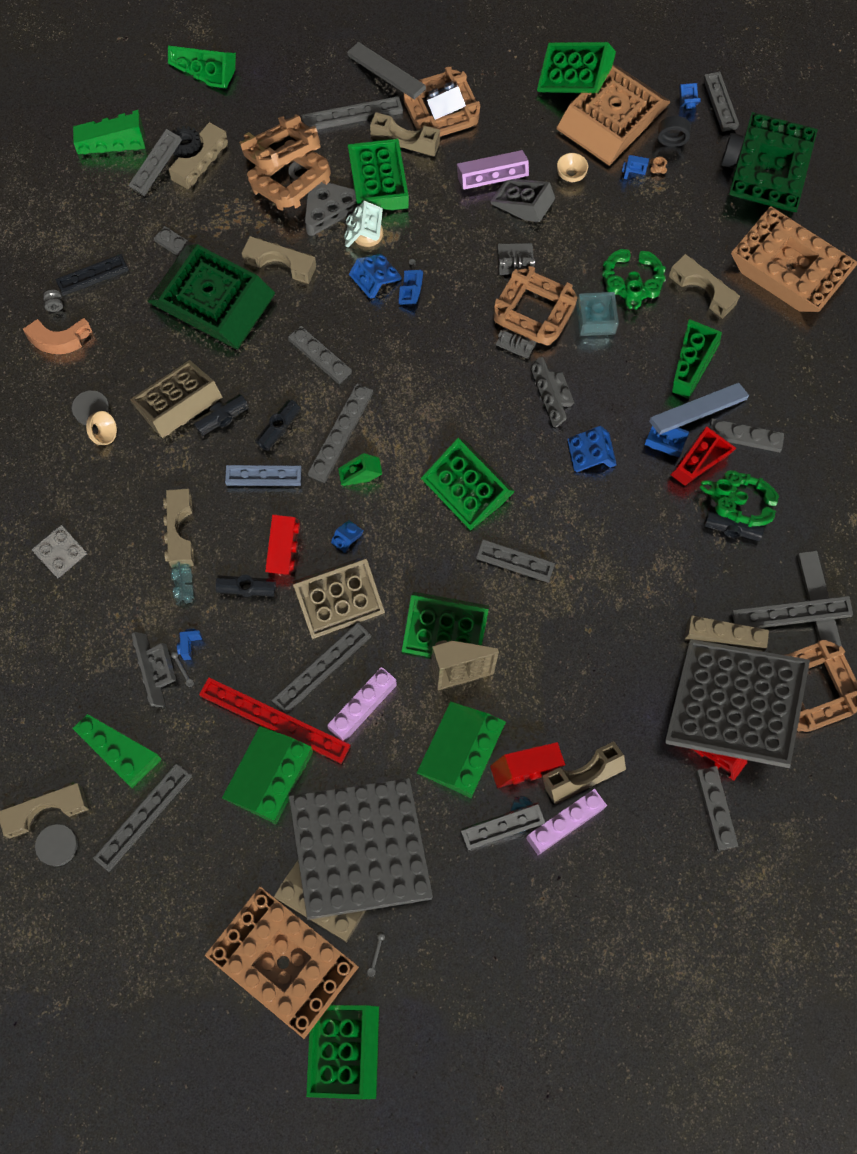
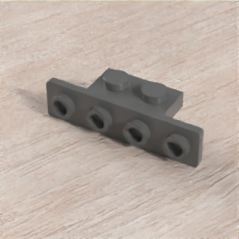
(553, 391)
(155, 667)

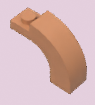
(57, 342)

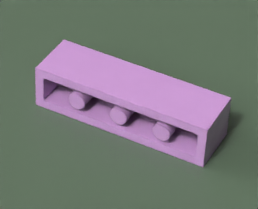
(493, 169)
(362, 704)
(566, 821)

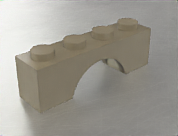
(423, 140)
(187, 170)
(259, 252)
(689, 272)
(178, 507)
(725, 632)
(604, 764)
(18, 818)

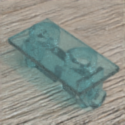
(181, 576)

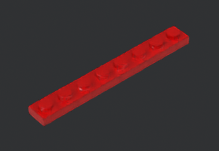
(274, 720)

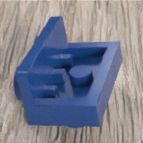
(668, 442)

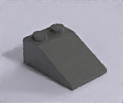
(524, 198)

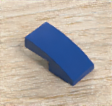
(411, 288)

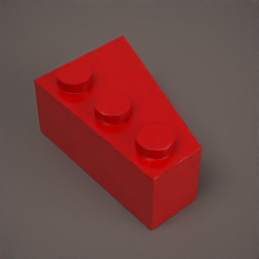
(282, 544)

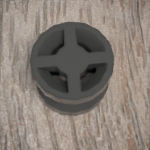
(53, 300)

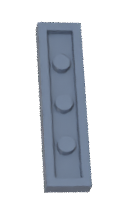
(263, 475)

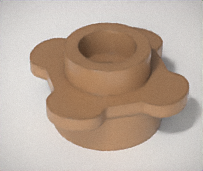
(658, 165)

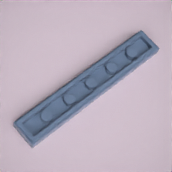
(698, 408)

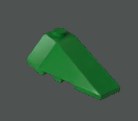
(209, 66)

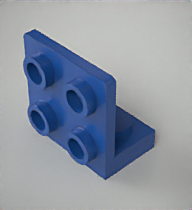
(373, 272)
(591, 449)

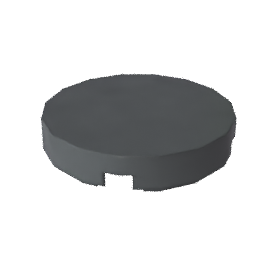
(87, 404)
(56, 845)

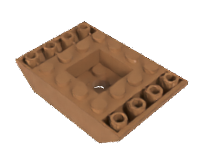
(611, 129)
(783, 242)
(250, 956)

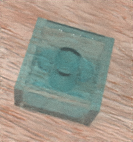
(597, 314)

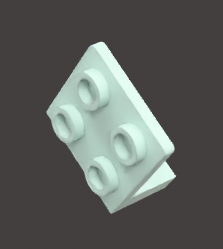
(364, 222)

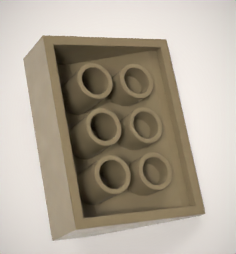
(176, 398)
(338, 597)
(461, 662)
(291, 895)

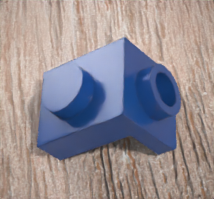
(689, 95)
(635, 164)
(346, 535)
(184, 645)

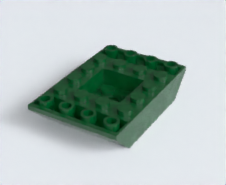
(777, 147)
(224, 312)

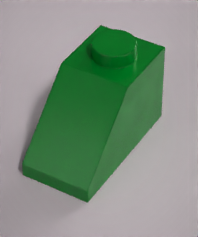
(360, 470)

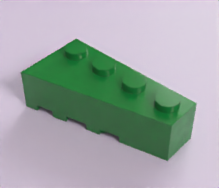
(110, 135)
(121, 753)

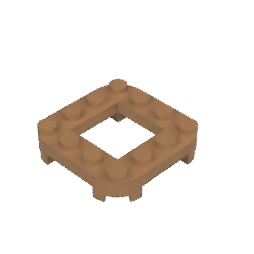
(450, 123)
(255, 146)
(317, 172)
(552, 327)
(843, 679)

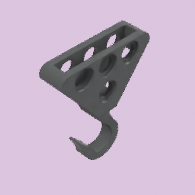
(324, 200)

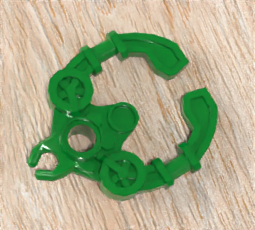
(633, 288)
(727, 495)

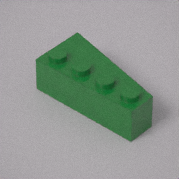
(696, 353)

